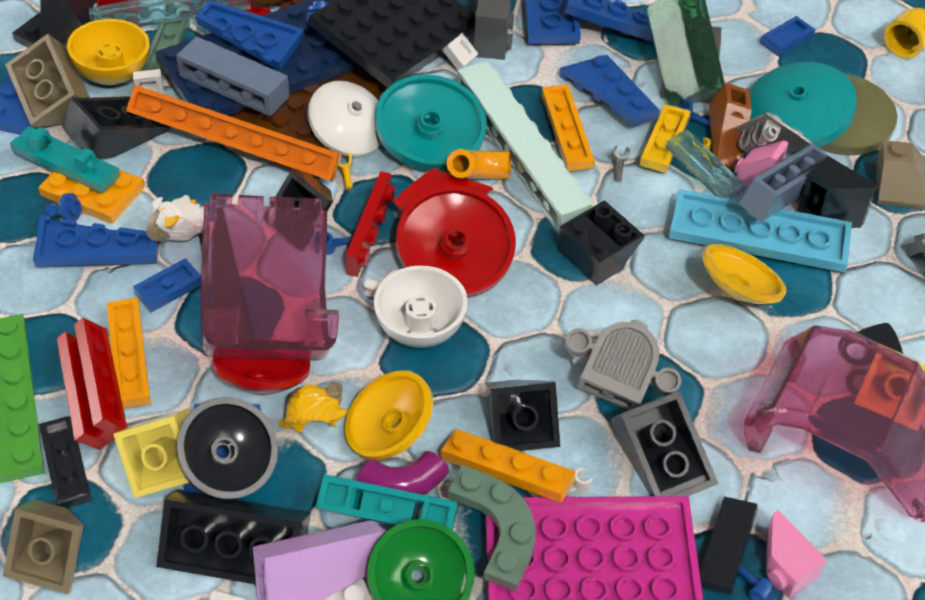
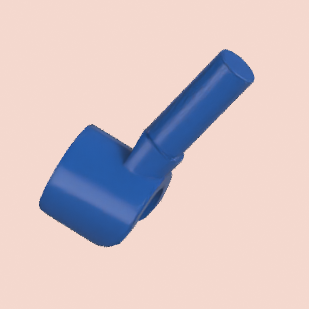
(688, 105)
(331, 243)
(761, 587)

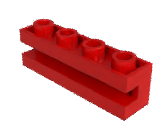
(91, 384)

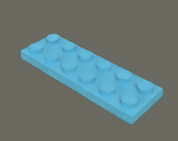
(783, 236)

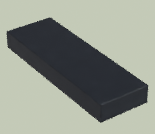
(65, 463)
(727, 545)

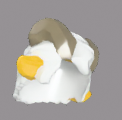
(175, 219)

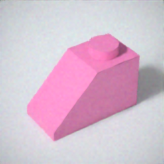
(759, 161)
(790, 557)

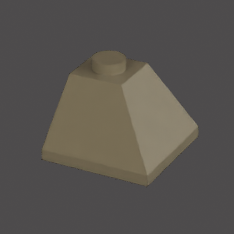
(900, 175)
(43, 546)

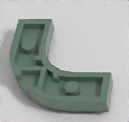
(511, 517)

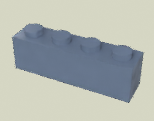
(233, 76)
(780, 183)

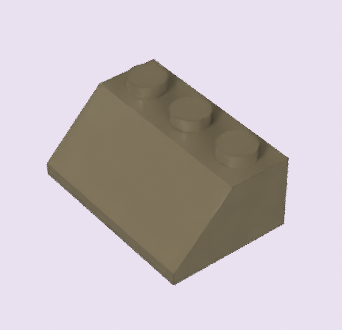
(45, 81)

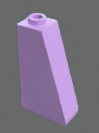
(315, 563)

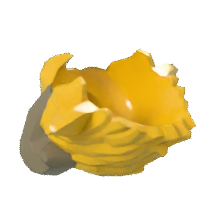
(313, 404)

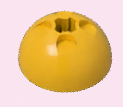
(108, 50)

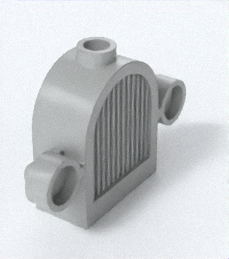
(621, 364)

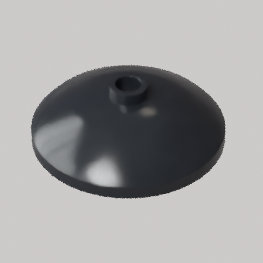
(244, 436)

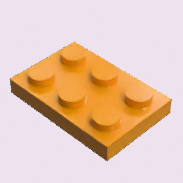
(101, 206)

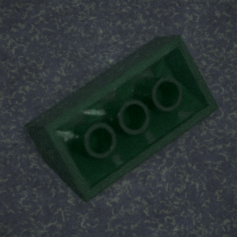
(685, 50)

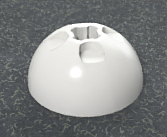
(420, 306)

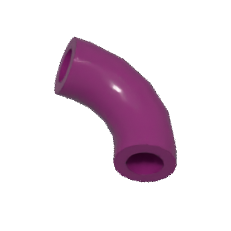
(417, 478)

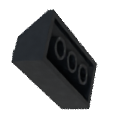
(219, 535)

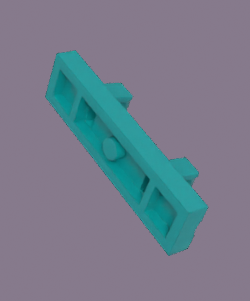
(65, 159)
(381, 503)

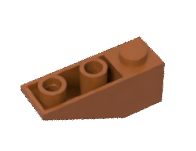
(728, 110)

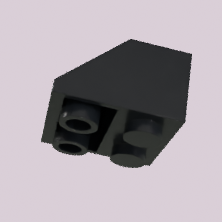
(837, 193)
(599, 242)

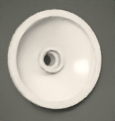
(338, 124)

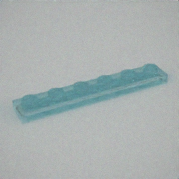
(157, 11)

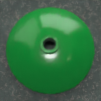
(422, 547)

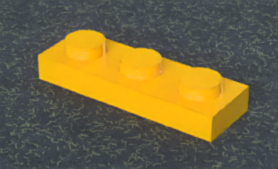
(669, 124)

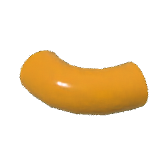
(480, 164)

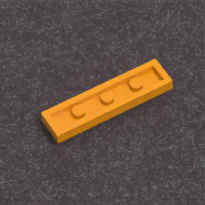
(567, 128)
(129, 352)
(509, 465)

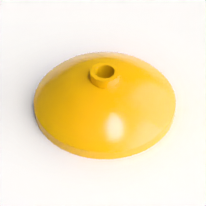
(742, 275)
(389, 415)

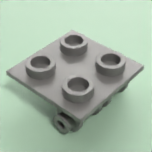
(768, 130)

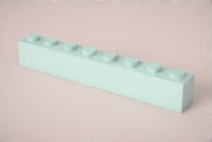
(531, 154)

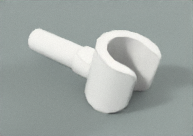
(372, 284)
(580, 487)

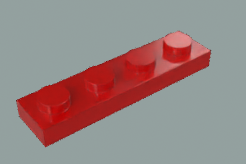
(367, 229)

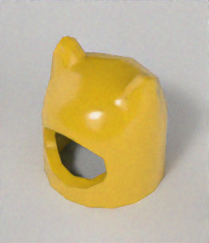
(906, 33)

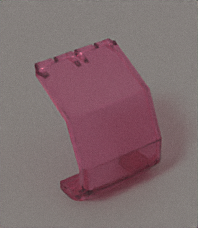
(265, 279)
(853, 398)

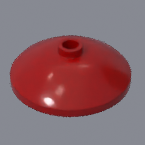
(261, 375)

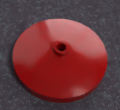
(461, 219)

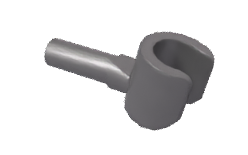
(619, 162)

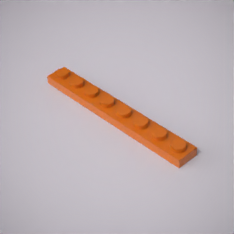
(234, 133)

